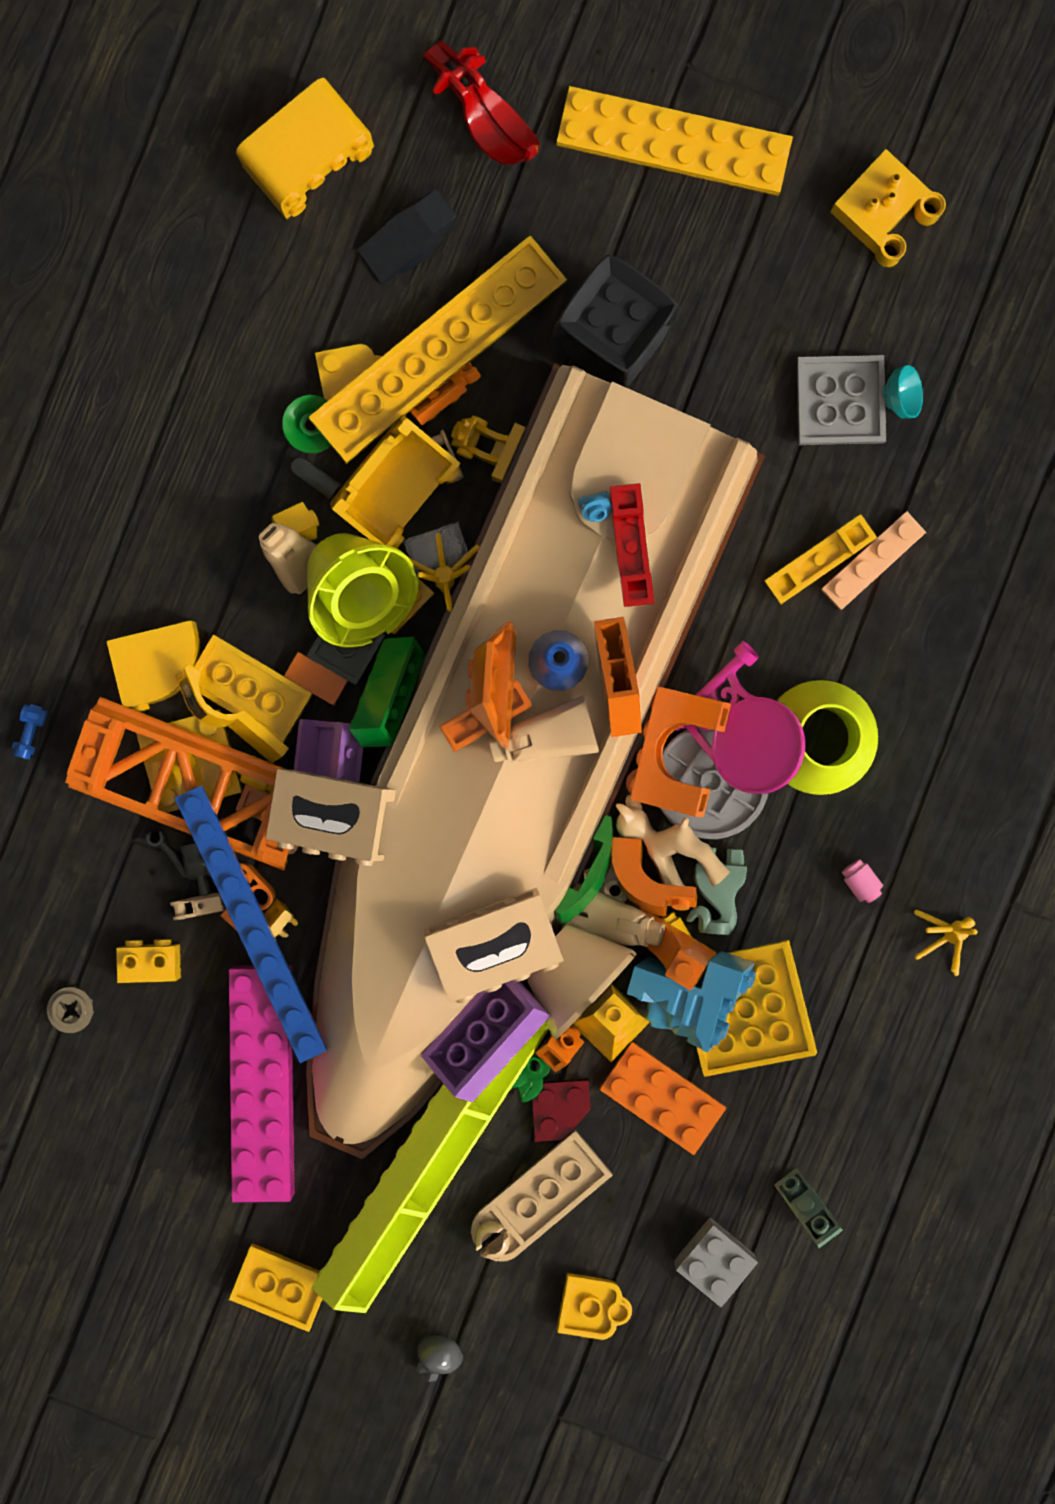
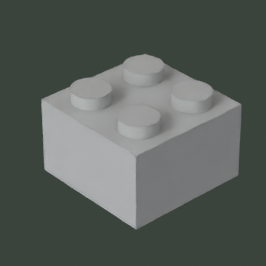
(715, 1262)

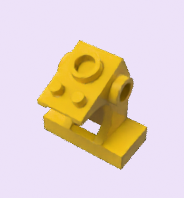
(466, 437)

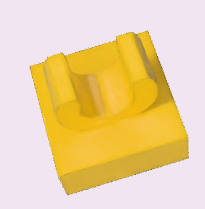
(278, 916)

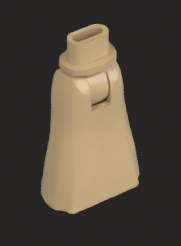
(288, 555)
(552, 734)
(618, 922)

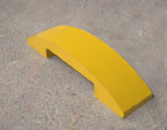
(820, 559)

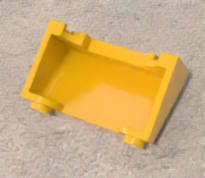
(394, 483)

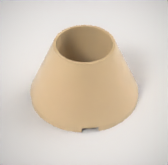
(580, 979)

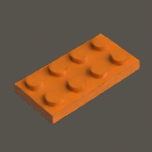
(662, 1098)

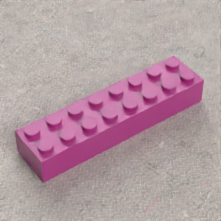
(259, 1094)

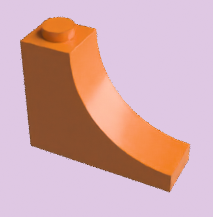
(681, 955)

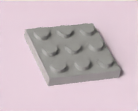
(841, 400)

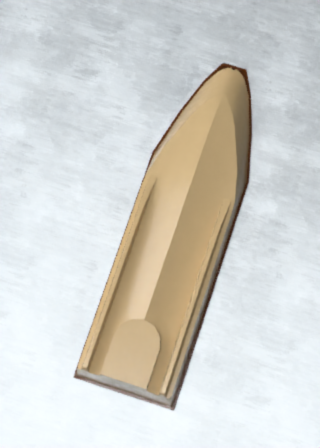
(489, 829)

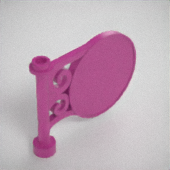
(761, 737)

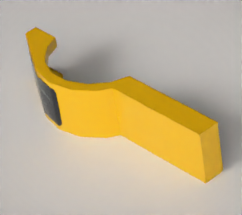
(240, 723)

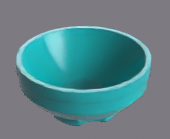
(904, 392)

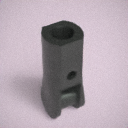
(315, 477)

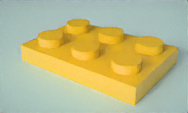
(277, 1287)

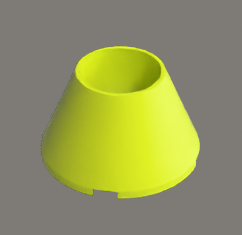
(358, 589)
(862, 735)

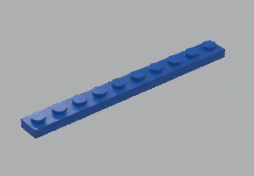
(251, 924)

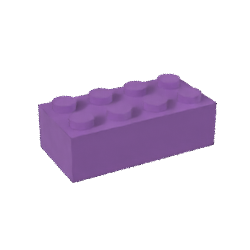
(484, 1038)

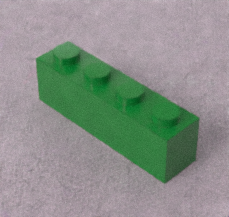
(387, 692)

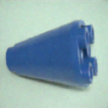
(553, 674)

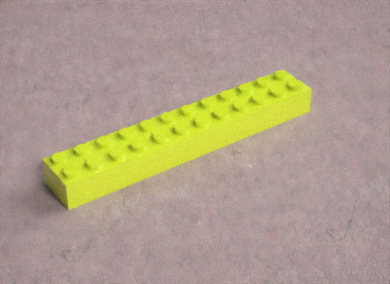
(412, 1189)

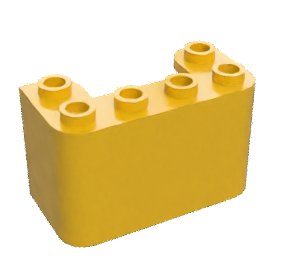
(303, 146)

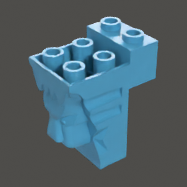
(697, 1012)

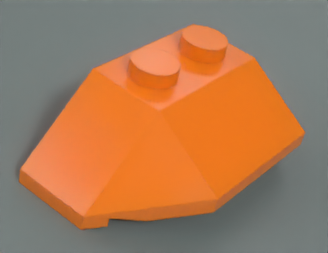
(493, 682)

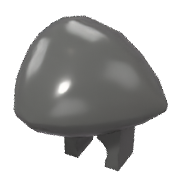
(438, 1356)

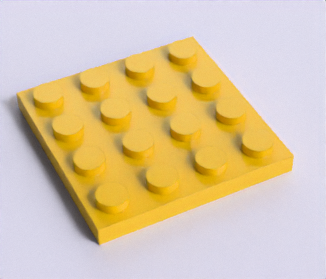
(768, 1020)

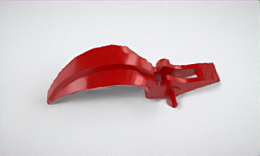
(489, 118)

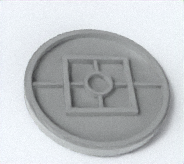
(727, 808)

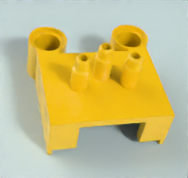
(879, 203)

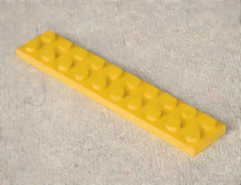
(437, 349)

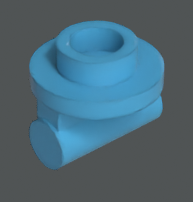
(595, 506)

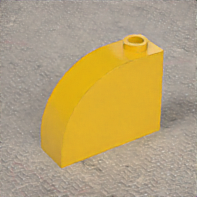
(149, 662)

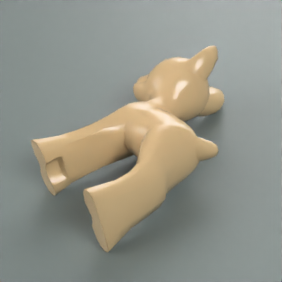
(661, 845)

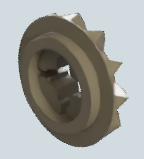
(56, 1010)

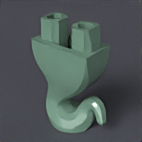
(719, 896)

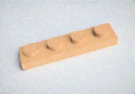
(873, 560)

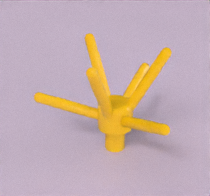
(444, 575)
(954, 933)

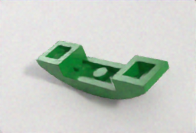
(576, 901)

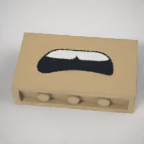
(328, 815)
(493, 946)

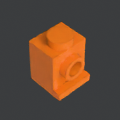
(559, 1051)

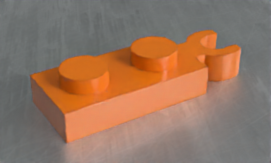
(445, 394)

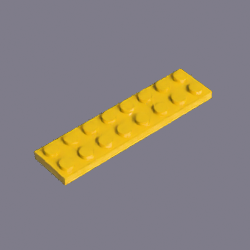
(674, 141)

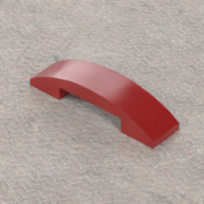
(631, 545)

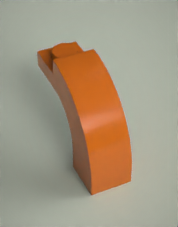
(639, 888)

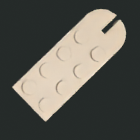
(538, 1198)

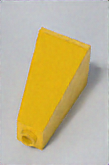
(611, 1022)

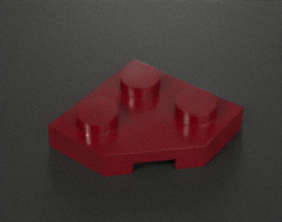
(560, 1108)

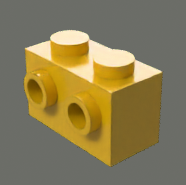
(148, 962)

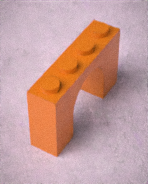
(653, 782)

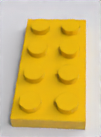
(248, 685)

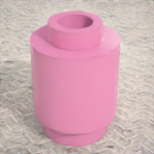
(862, 881)

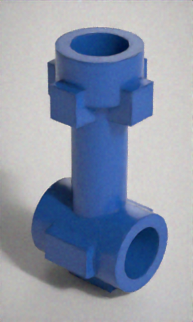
(33, 717)

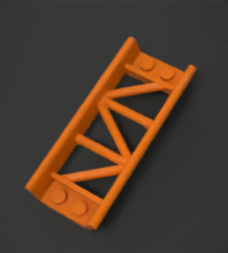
(98, 747)

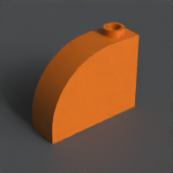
(618, 677)

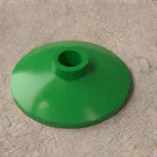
(294, 425)

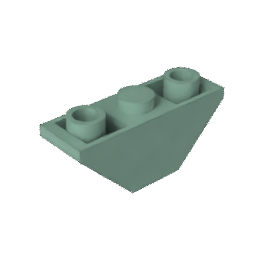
(808, 1208)

